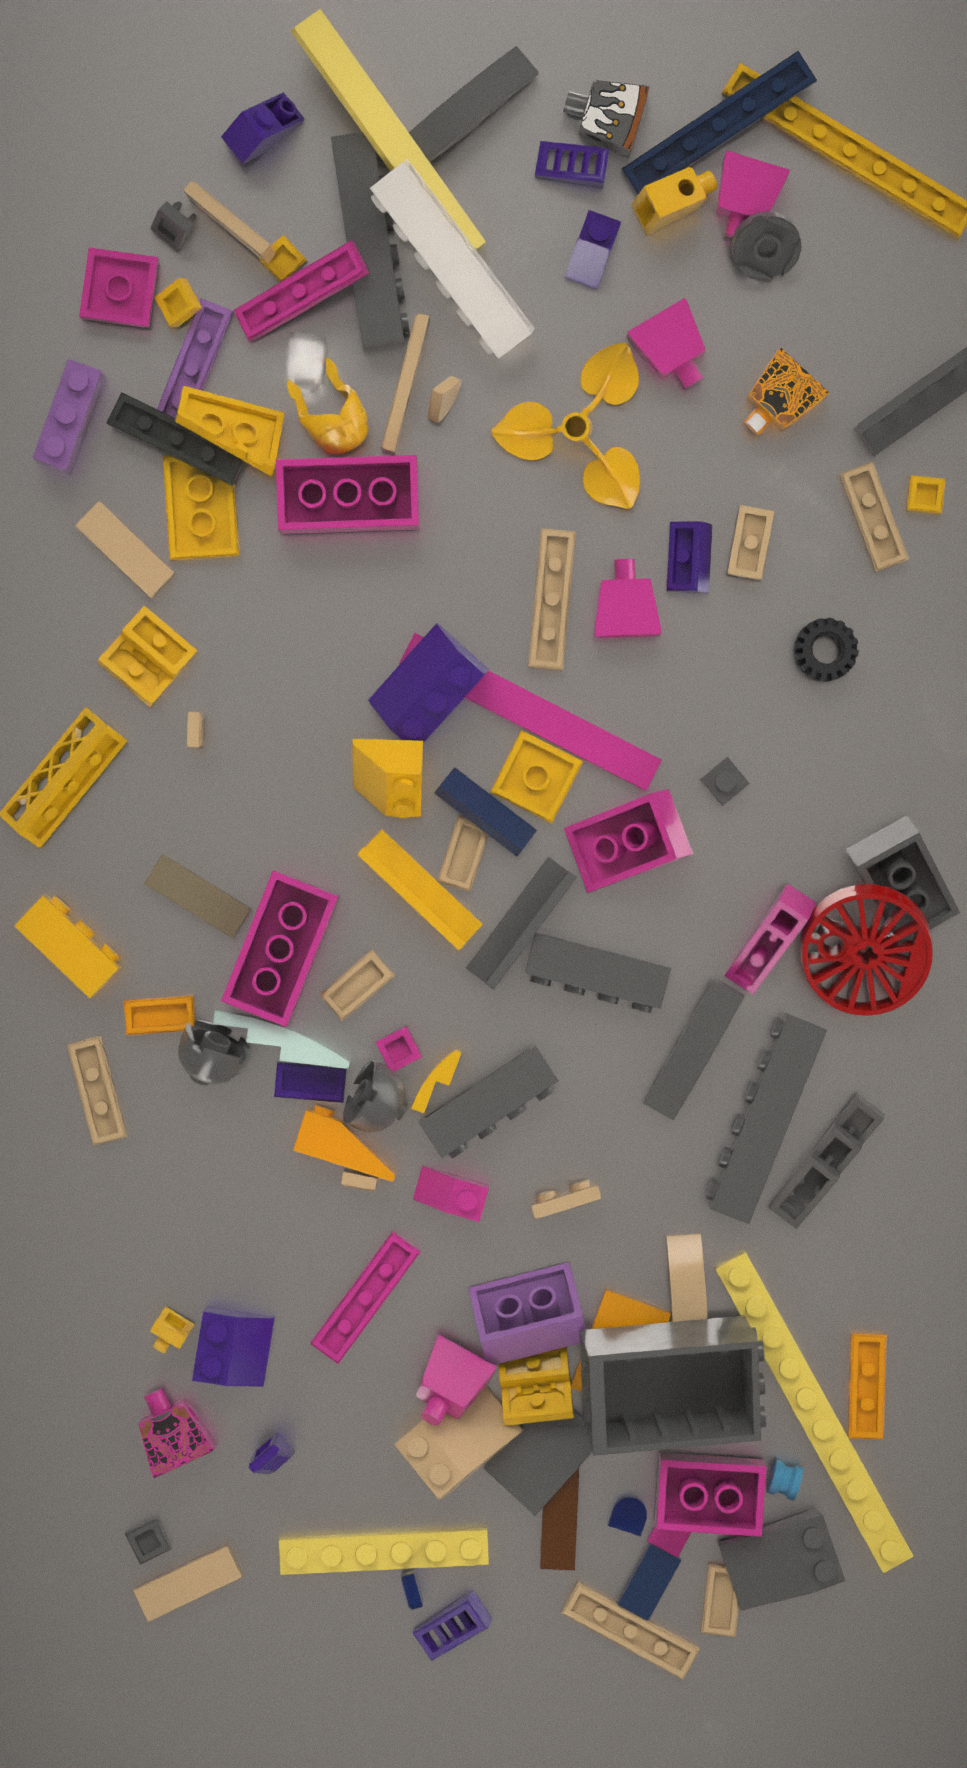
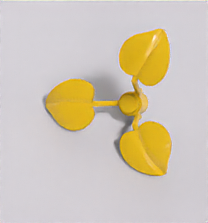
(528, 430)

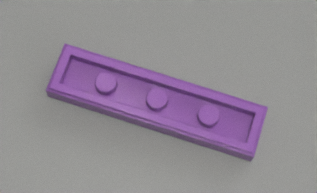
(196, 353)

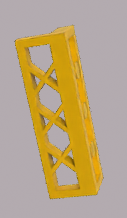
(65, 781)
(420, 889)

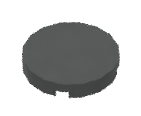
(766, 245)

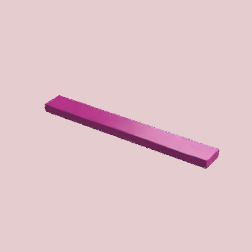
(560, 727)

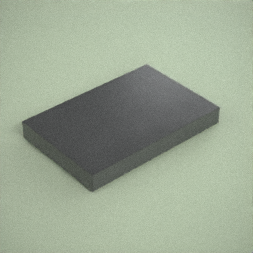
(541, 1460)

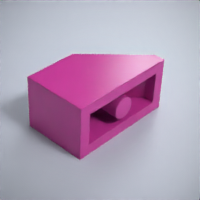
(451, 1193)

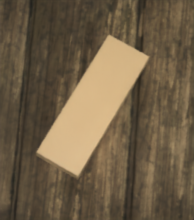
(229, 221)
(873, 517)
(125, 549)
(97, 1090)
(187, 1582)

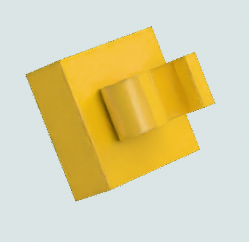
(170, 1329)

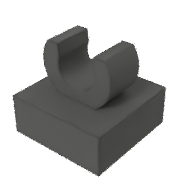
(172, 224)

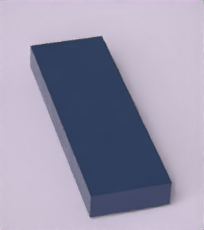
(485, 811)

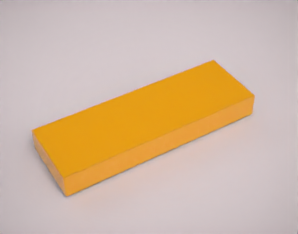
(867, 1385)

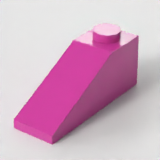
(770, 939)

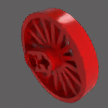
(879, 957)

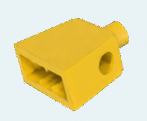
(672, 198)

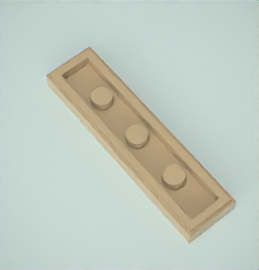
(405, 384)
(551, 599)
(629, 1630)

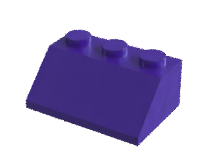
(427, 685)

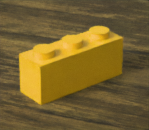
(69, 945)

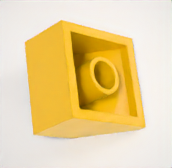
(389, 775)

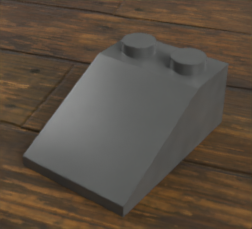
(901, 861)
(784, 1563)

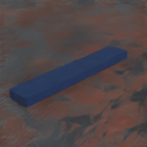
(721, 122)

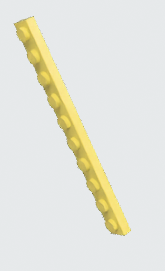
(815, 1413)

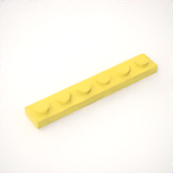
(383, 1551)

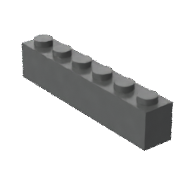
(368, 227)
(766, 1117)

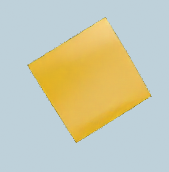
(147, 656)
(536, 1388)

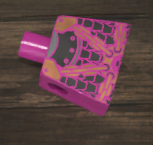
(172, 1434)

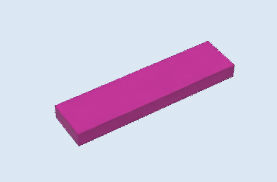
(301, 291)
(365, 1297)

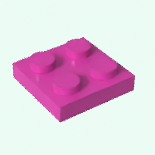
(119, 287)

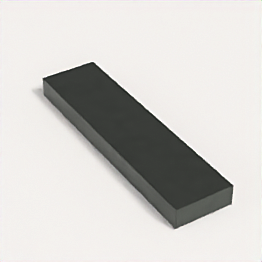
(168, 436)

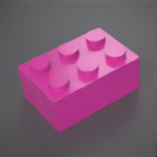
(710, 1494)

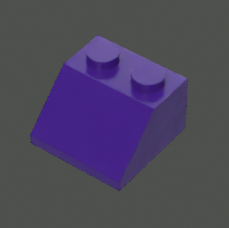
(233, 1348)

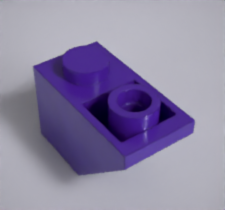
(262, 127)

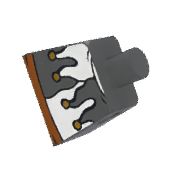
(610, 113)

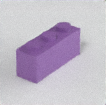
(69, 416)

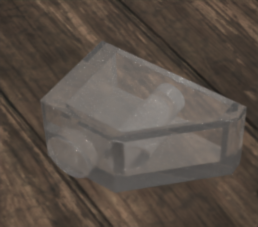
(307, 360)

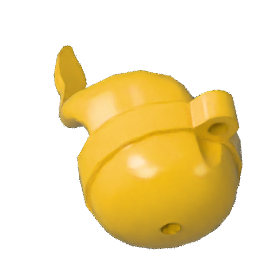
(334, 432)

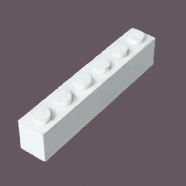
(452, 259)

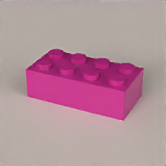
(347, 494)
(280, 948)

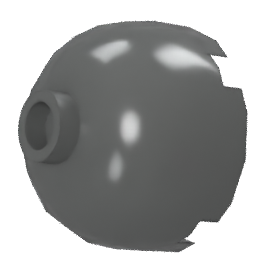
(210, 1053)
(376, 1100)

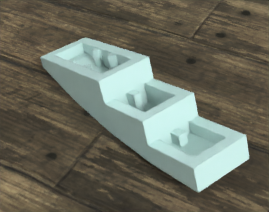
(294, 1045)

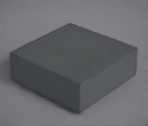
(148, 1540)

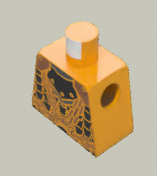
(783, 394)

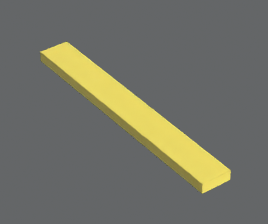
(372, 111)

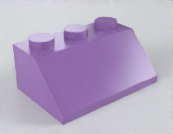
(527, 1314)

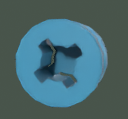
(784, 1480)

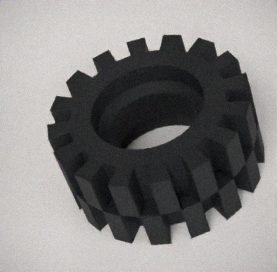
(847, 649)

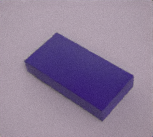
(310, 1082)

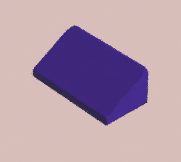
(689, 557)

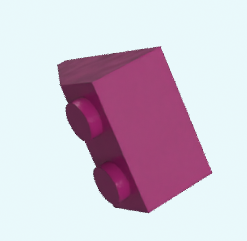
(628, 840)

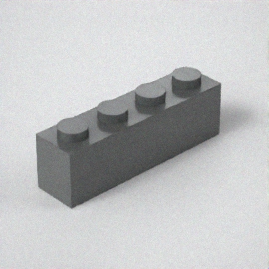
(598, 971)
(489, 1101)

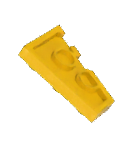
(233, 425)

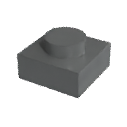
(724, 781)

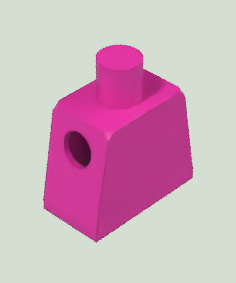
(747, 188)
(670, 343)
(626, 605)
(452, 1381)

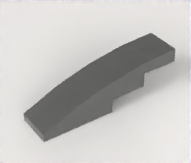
(473, 103)
(694, 1048)
(827, 1161)

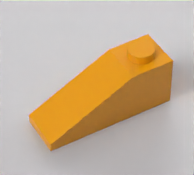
(334, 1141)

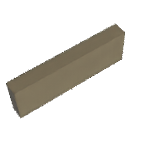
(197, 896)

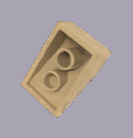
(457, 1447)

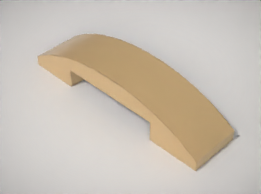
(686, 1277)

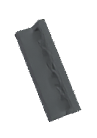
(915, 404)
(521, 923)

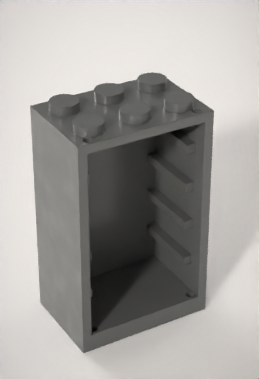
(671, 1385)

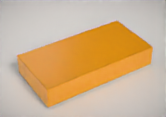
(159, 1014)

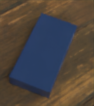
(649, 1581)

